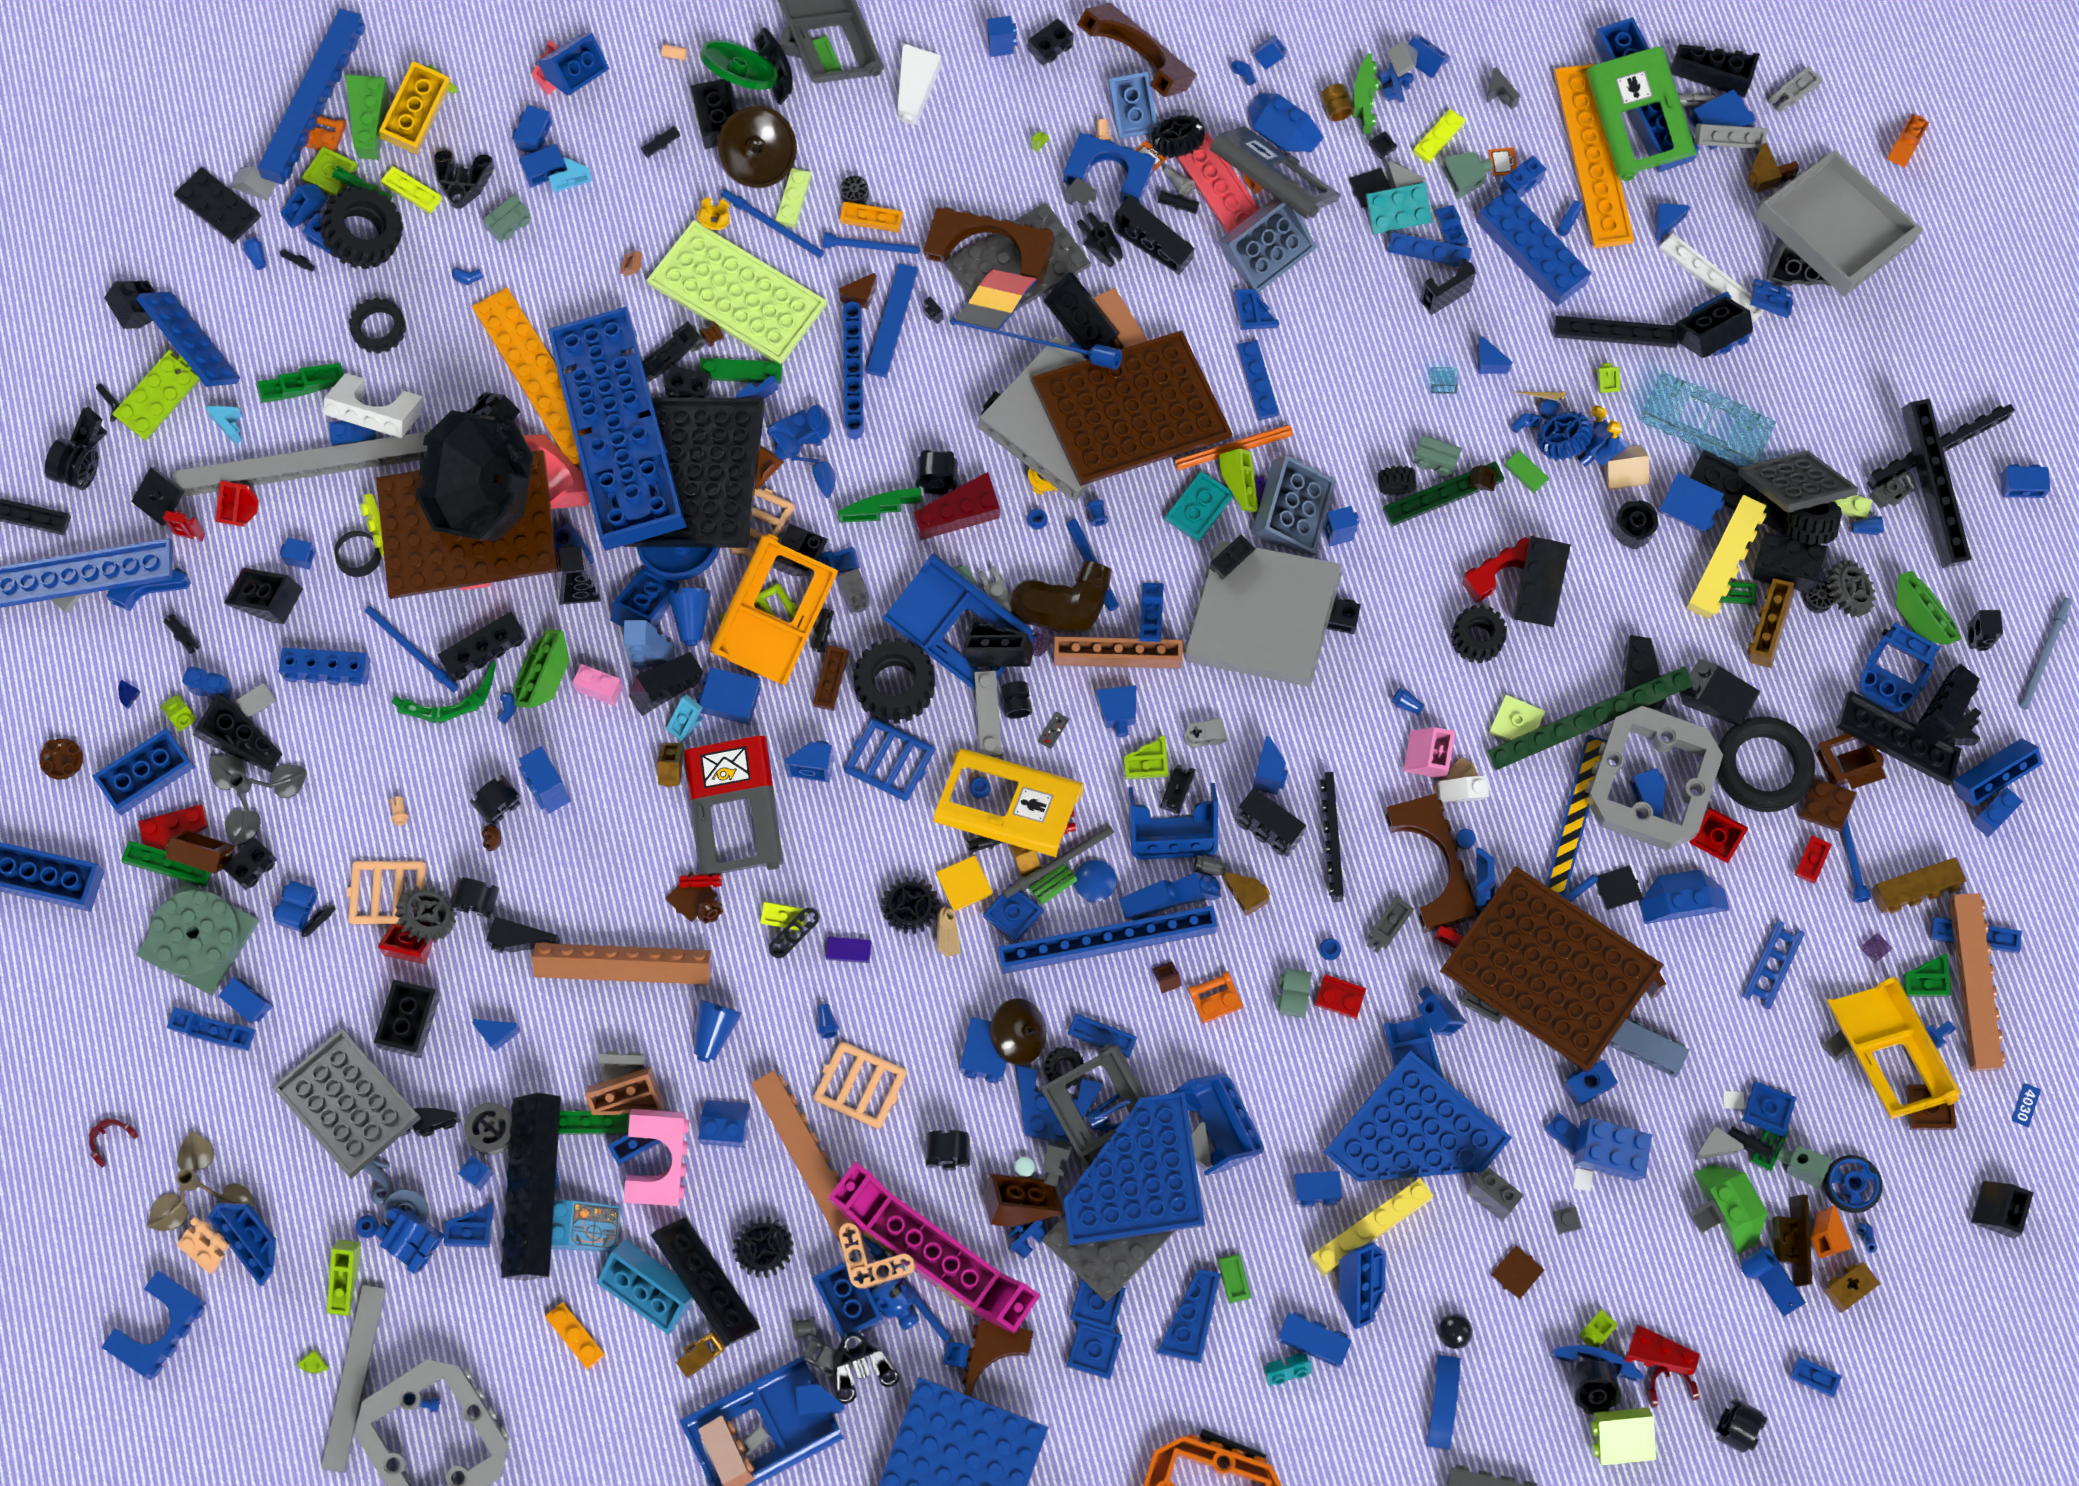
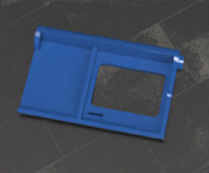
(933, 606)
(777, 1404)

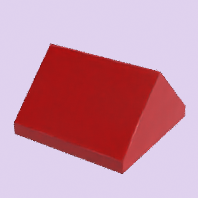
(1719, 835)
(399, 946)

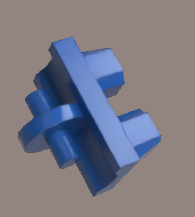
(1395, 91)
(1019, 1244)

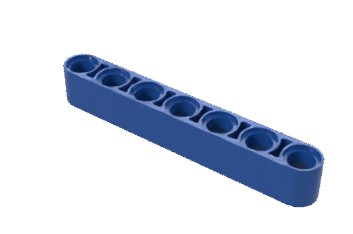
(853, 379)

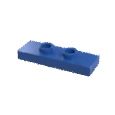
(1101, 1034)

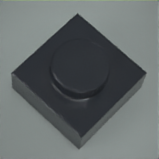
(1382, 145)
(932, 310)

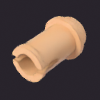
(673, 52)
(1102, 129)
(398, 811)

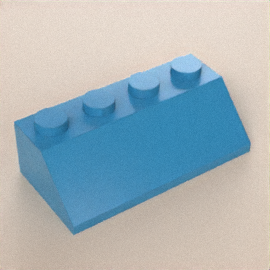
(645, 1286)

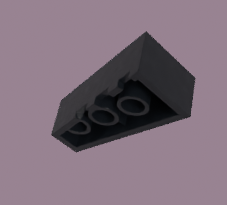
(1715, 68)
(576, 578)
(1947, 705)

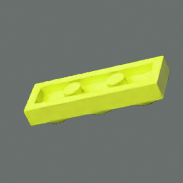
(1439, 136)
(411, 190)
(371, 512)

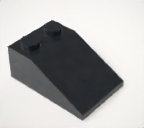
(264, 595)
(1719, 693)

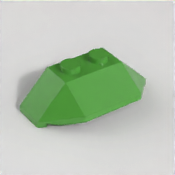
(1924, 611)
(542, 670)
(1737, 1202)

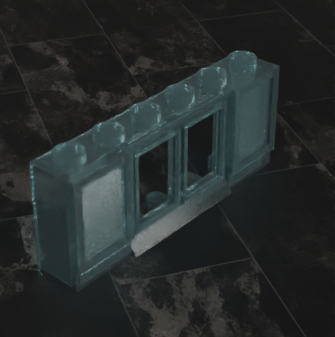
(1669, 401)

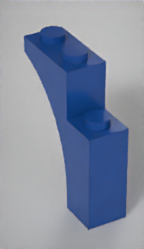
(1169, 894)

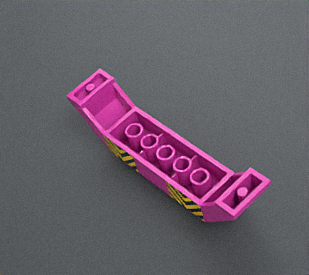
(936, 1254)

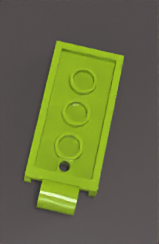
(157, 395)

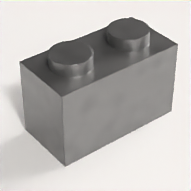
(854, 591)

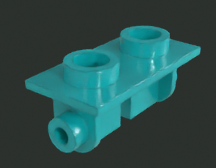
(1297, 1367)

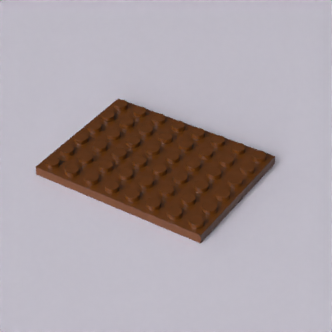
(1132, 414)
(438, 561)
(1551, 969)

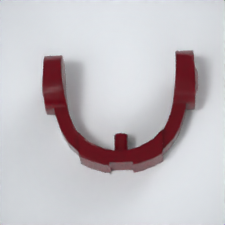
(100, 1128)
(1652, 1395)

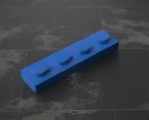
(1428, 249)
(1258, 380)
(1999, 938)

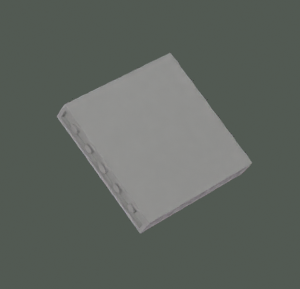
(1838, 222)
(1023, 428)
(1265, 616)

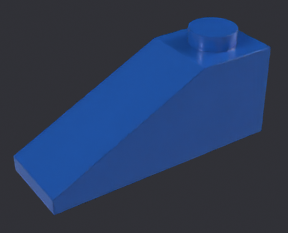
(1650, 788)

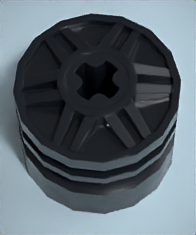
(71, 464)

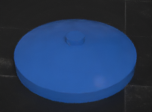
(677, 562)

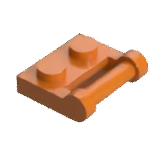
(325, 138)
(1217, 1004)

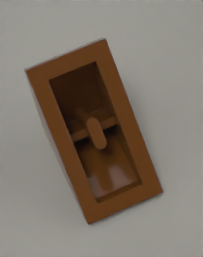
(859, 291)

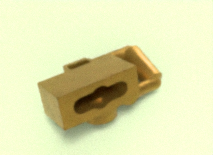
(701, 1355)

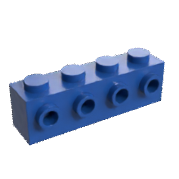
(325, 666)
(1998, 772)

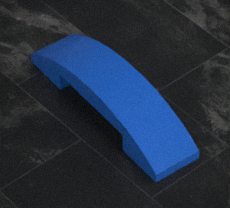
(1151, 612)
(211, 1030)
(1625, 1369)
(1444, 1402)

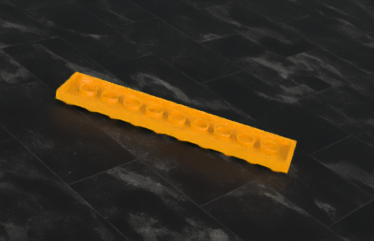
(1593, 163)
(530, 366)

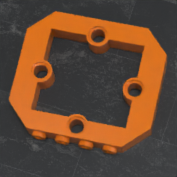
(1207, 1454)

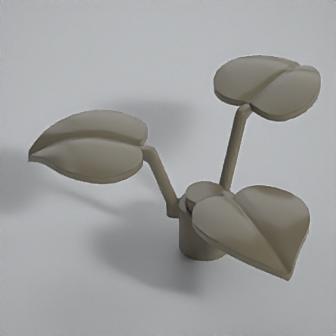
(194, 1154)

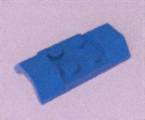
(1485, 878)
(1412, 1036)

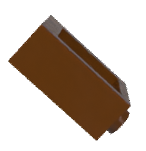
(1832, 768)
(199, 851)

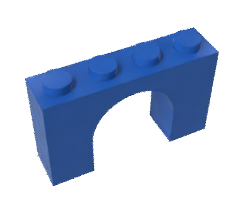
(1092, 150)
(183, 1310)

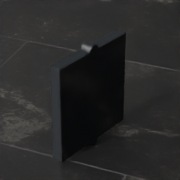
(1368, 183)
(1618, 887)

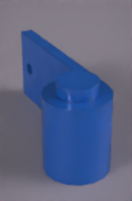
(1773, 1277)

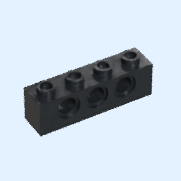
(486, 636)

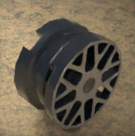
(854, 190)
(1821, 600)

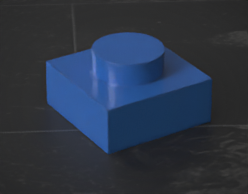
(956, 1354)

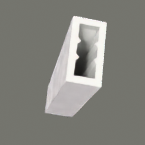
(917, 79)

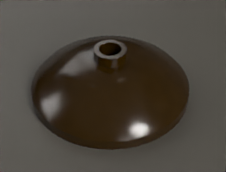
(1010, 1031)

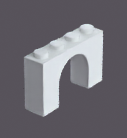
(393, 419)

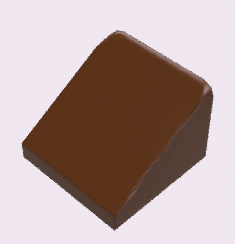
(1167, 977)

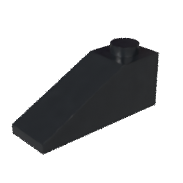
(516, 937)

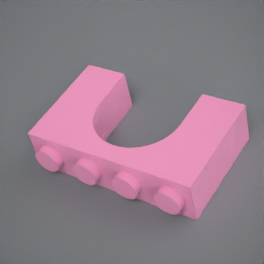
(669, 1129)

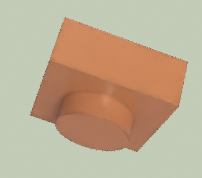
(631, 263)

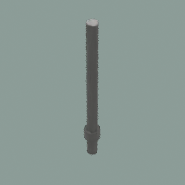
(1023, 883)

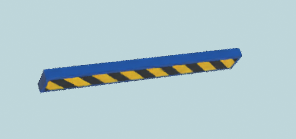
(1574, 819)

